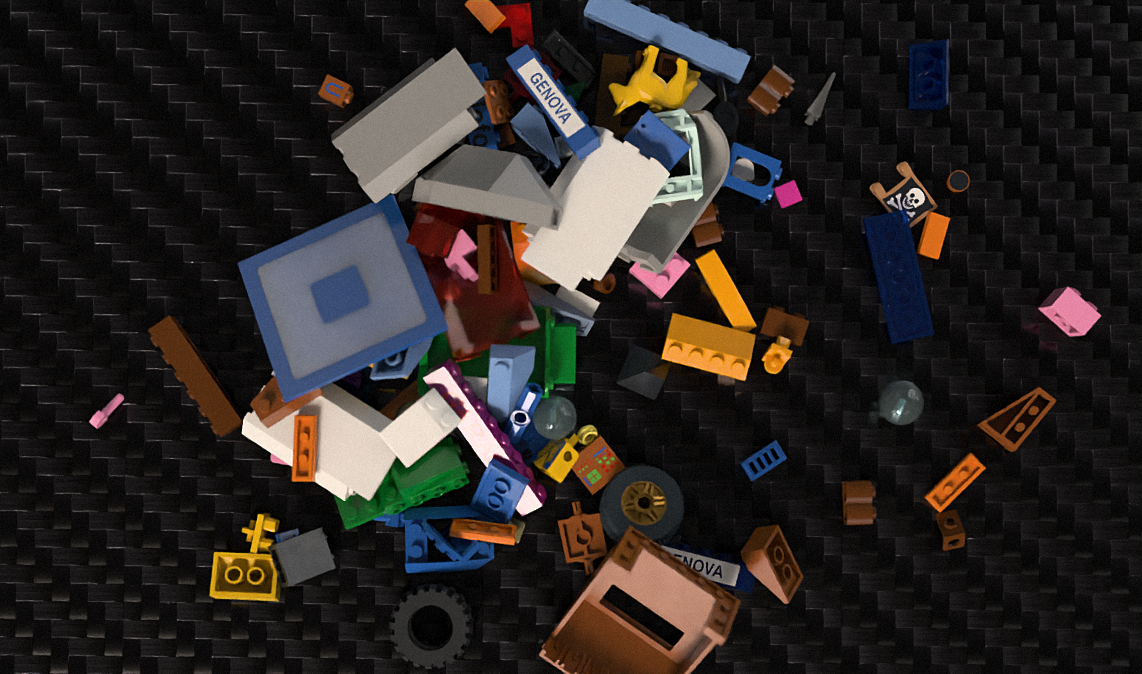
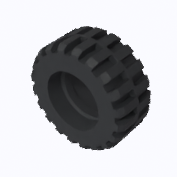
(424, 653)

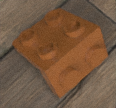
(498, 102)

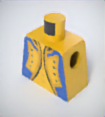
(557, 457)

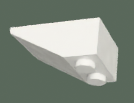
(420, 427)

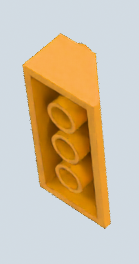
(708, 346)

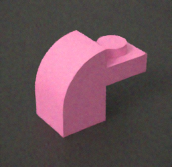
(463, 250)

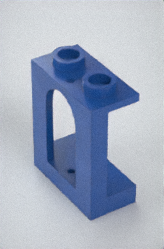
(772, 164)

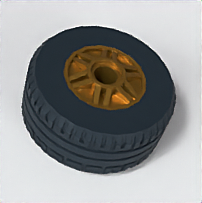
(643, 488)

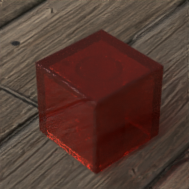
(432, 236)

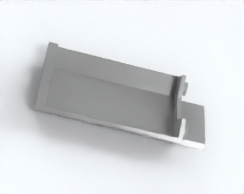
(410, 124)

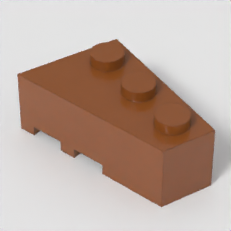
(271, 407)
(1018, 419)

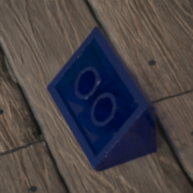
(929, 75)

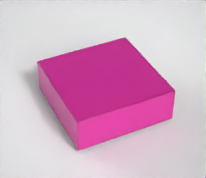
(788, 194)

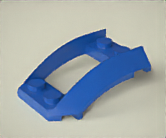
(417, 541)

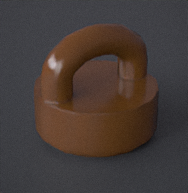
(606, 284)

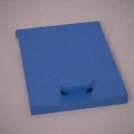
(657, 141)

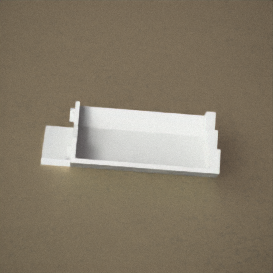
(601, 207)
(349, 446)

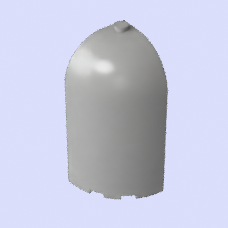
(665, 228)

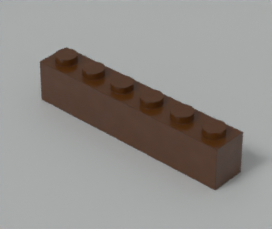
(196, 375)

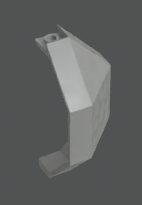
(490, 184)

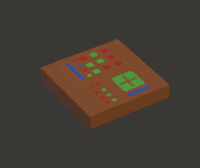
(597, 464)

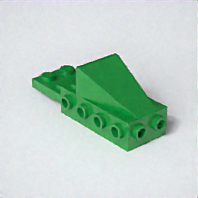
(405, 487)

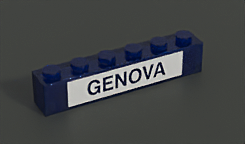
(718, 569)

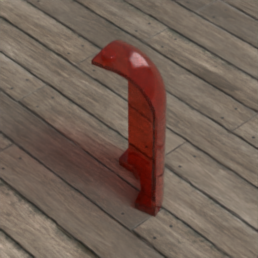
(473, 317)

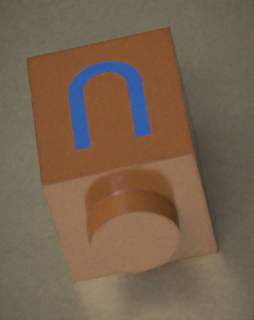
(336, 91)

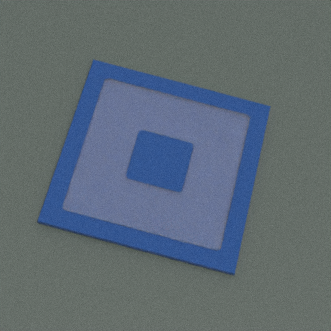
(341, 298)

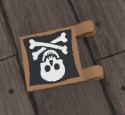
(906, 195)

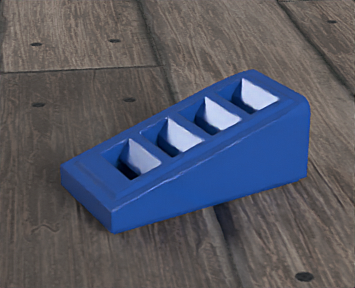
(748, 470)

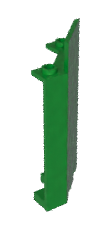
(552, 361)

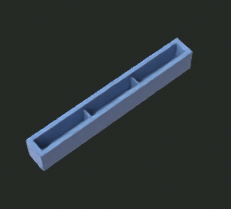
(670, 37)

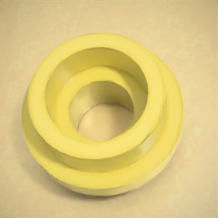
(587, 434)

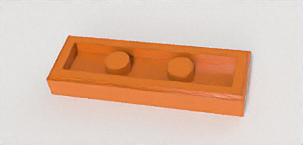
(304, 448)
(954, 482)
(483, 531)

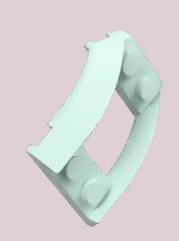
(685, 186)

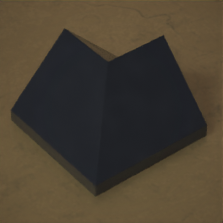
(643, 372)

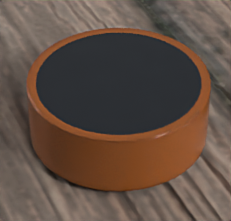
(958, 181)

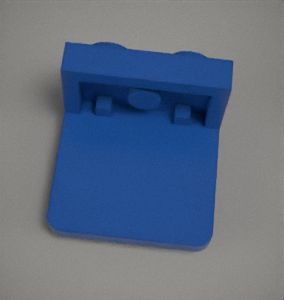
(455, 547)

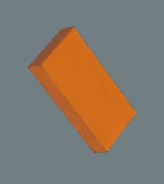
(486, 13)
(933, 235)

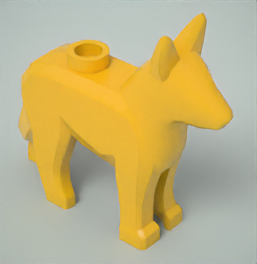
(652, 89)

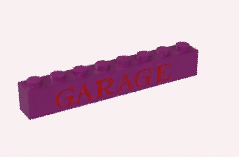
(482, 429)

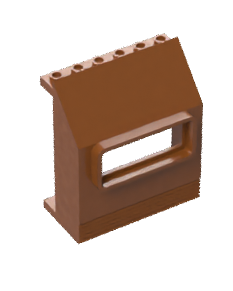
(605, 640)

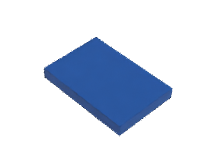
(499, 492)

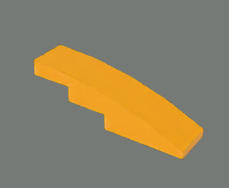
(725, 291)

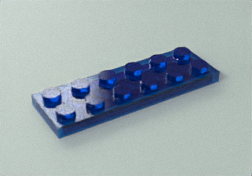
(898, 276)

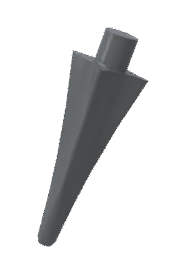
(816, 107)

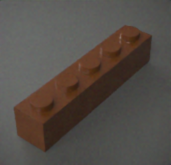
(487, 259)

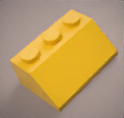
(244, 577)

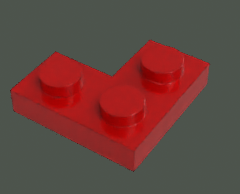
(519, 20)

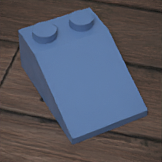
(534, 131)
(400, 363)

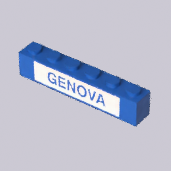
(553, 102)

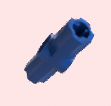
(526, 404)

